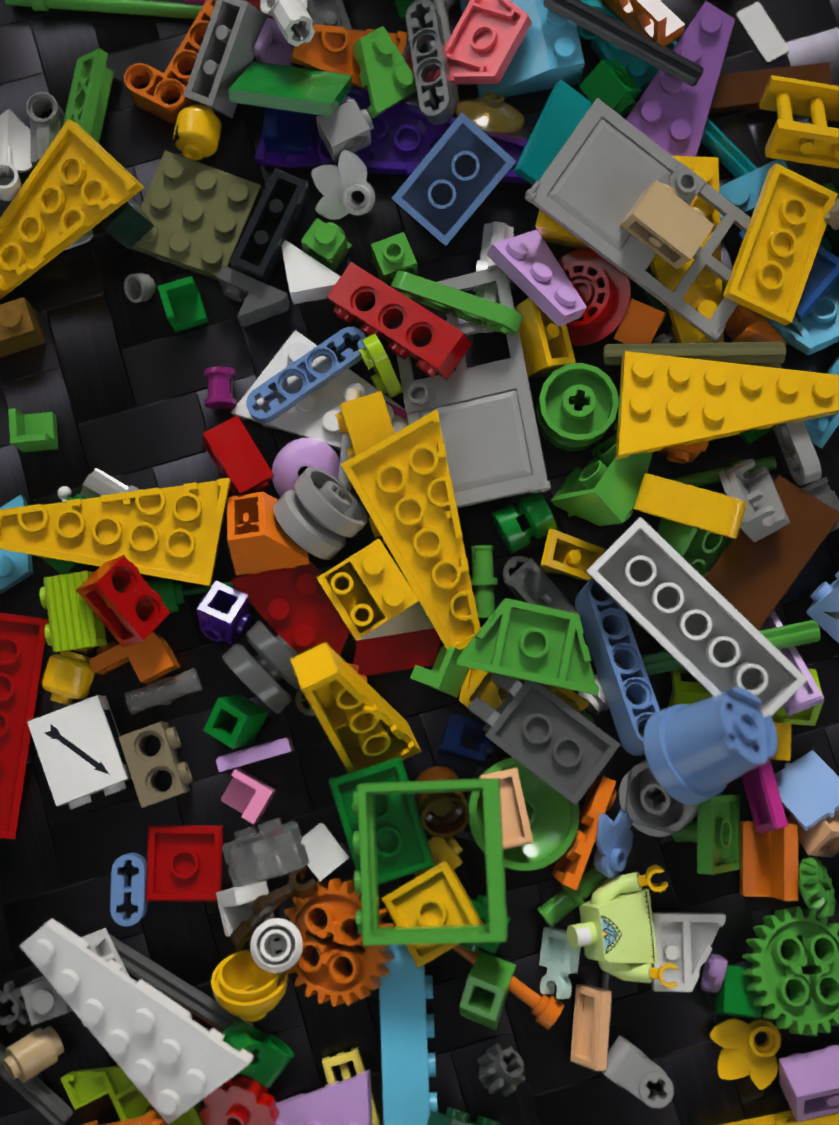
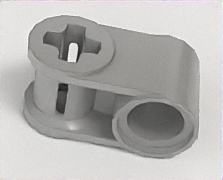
(632, 1070)

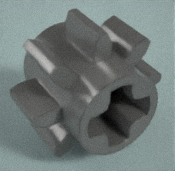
(19, 1009)
(501, 1070)

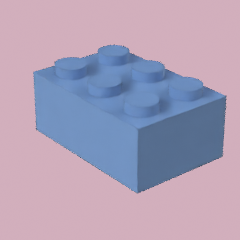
(453, 179)

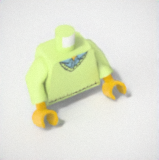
(620, 928)

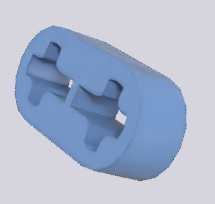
(120, 889)

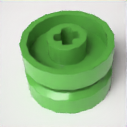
(579, 386)

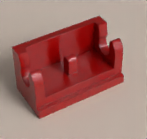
(237, 457)

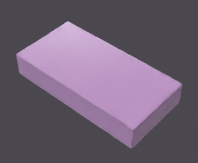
(254, 754)

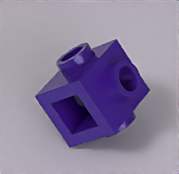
(224, 613)

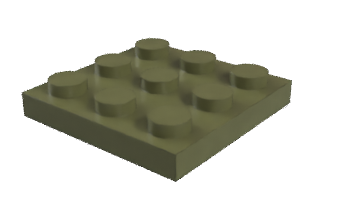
(196, 214)

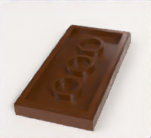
(762, 572)

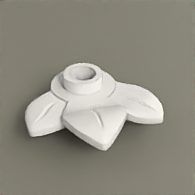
(339, 183)

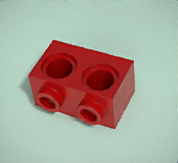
(118, 606)

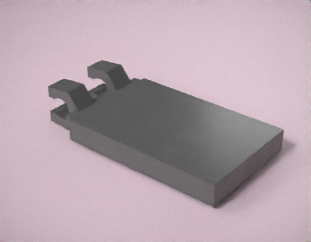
(546, 736)

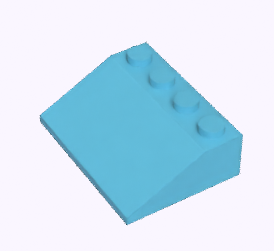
(545, 56)

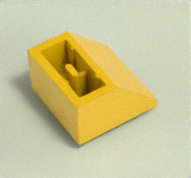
(367, 589)

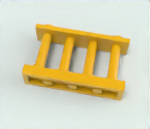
(802, 141)

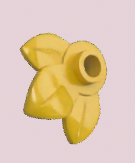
(742, 1055)

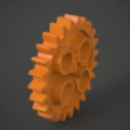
(330, 974)

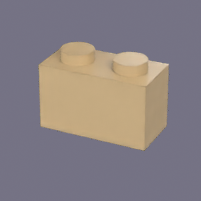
(667, 224)

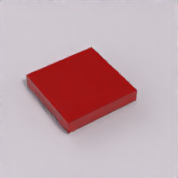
(184, 862)

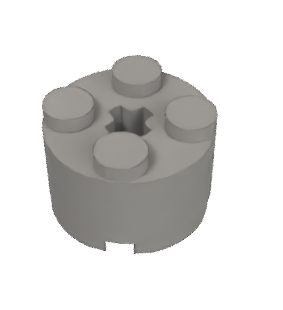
(650, 805)

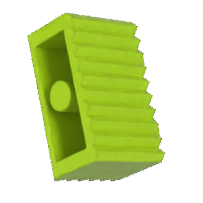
(71, 620)

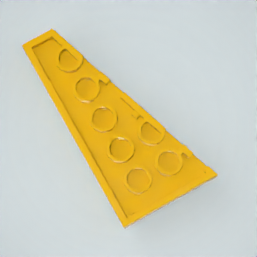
(160, 530)

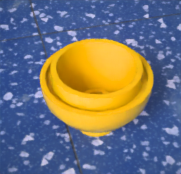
(246, 988)

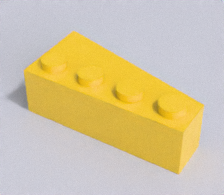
(351, 711)

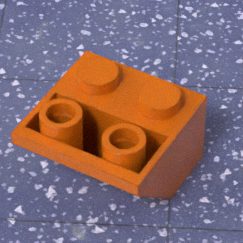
(257, 538)

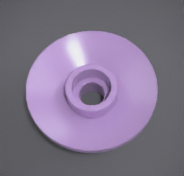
(299, 454)

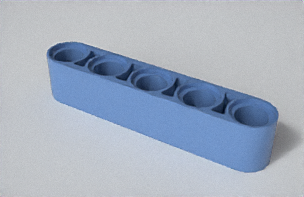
(614, 680)

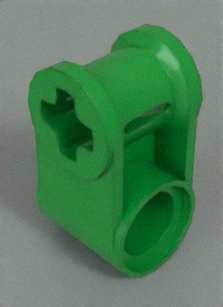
(269, 1052)

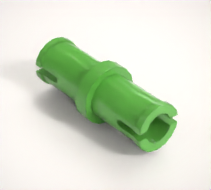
(483, 579)
(569, 899)

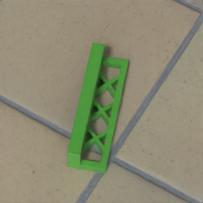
(90, 93)

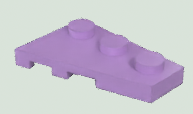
(335, 1104)

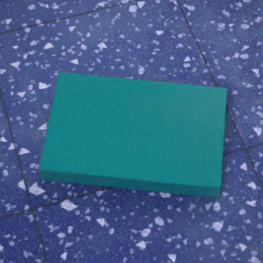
(555, 125)

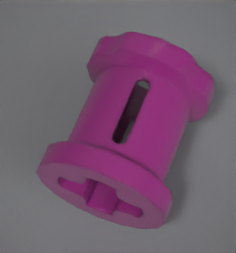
(220, 387)

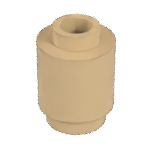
(32, 1054)

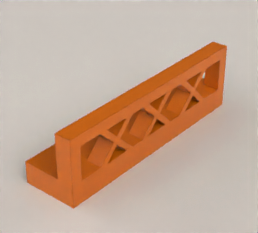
(649, 18)

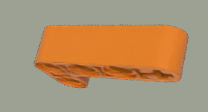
(172, 82)

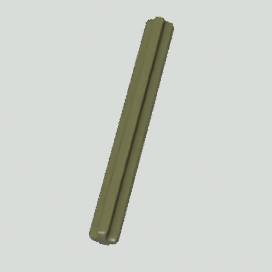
(723, 351)

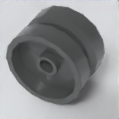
(267, 668)

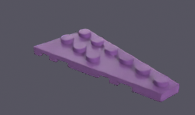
(674, 111)

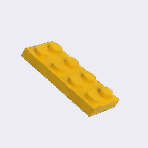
(780, 245)

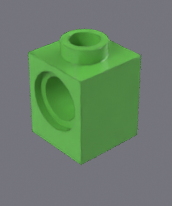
(392, 256)

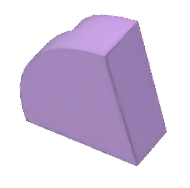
(713, 973)

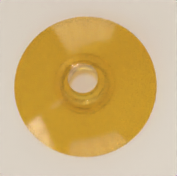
(491, 113)

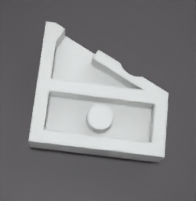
(686, 942)

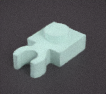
(560, 961)

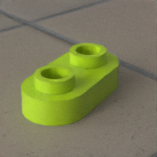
(376, 357)

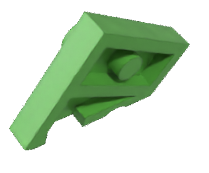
(383, 71)

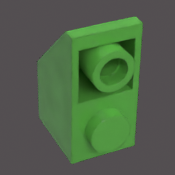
(487, 990)

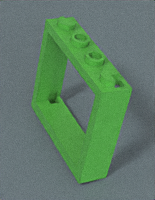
(367, 877)

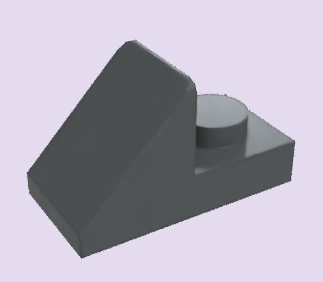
(260, 299)

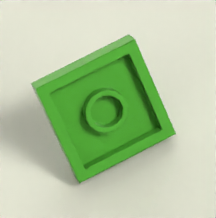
(716, 834)

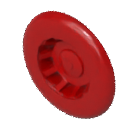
(579, 267)

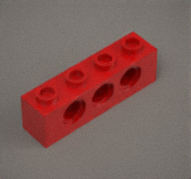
(359, 287)

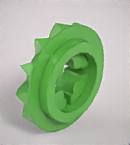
(816, 887)

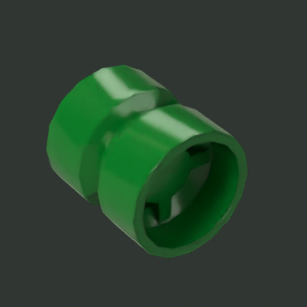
(535, 516)

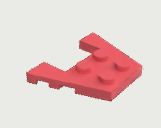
(482, 42)

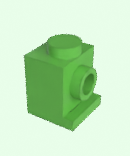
(326, 244)

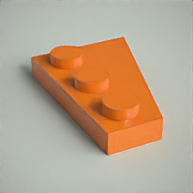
(333, 50)
(572, 863)

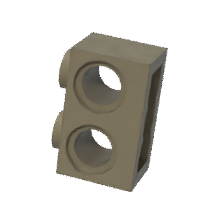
(145, 767)

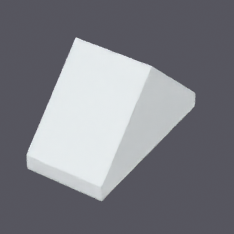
(306, 276)

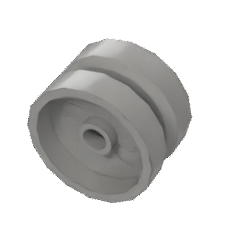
(320, 513)

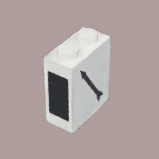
(80, 751)

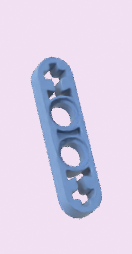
(303, 369)

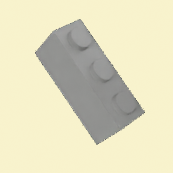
(224, 54)

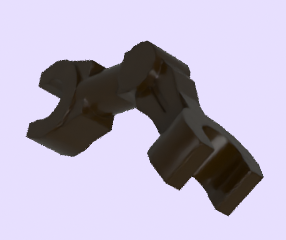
(264, 905)

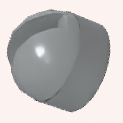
(139, 287)

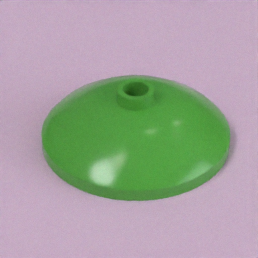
(550, 817)

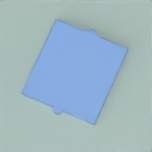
(808, 790)

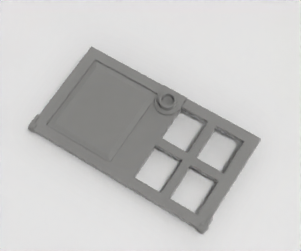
(598, 183)
(482, 411)

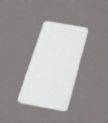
(762, 31)

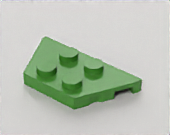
(532, 646)

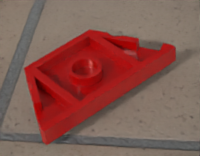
(296, 606)

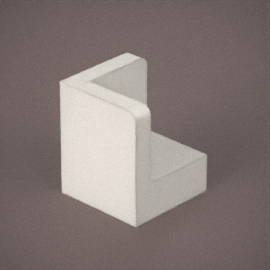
(323, 851)
(237, 902)

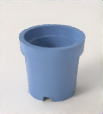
(708, 744)

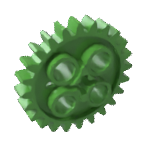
(773, 972)

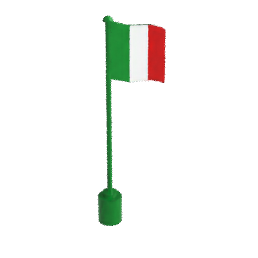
(394, 646)

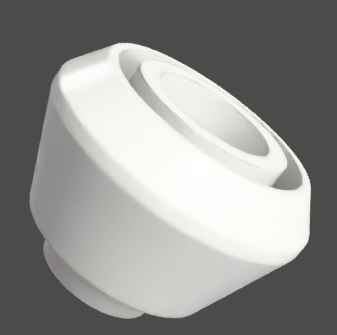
(264, 947)

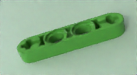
(458, 303)

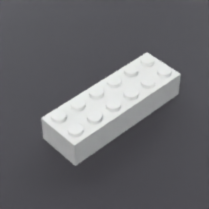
(693, 619)

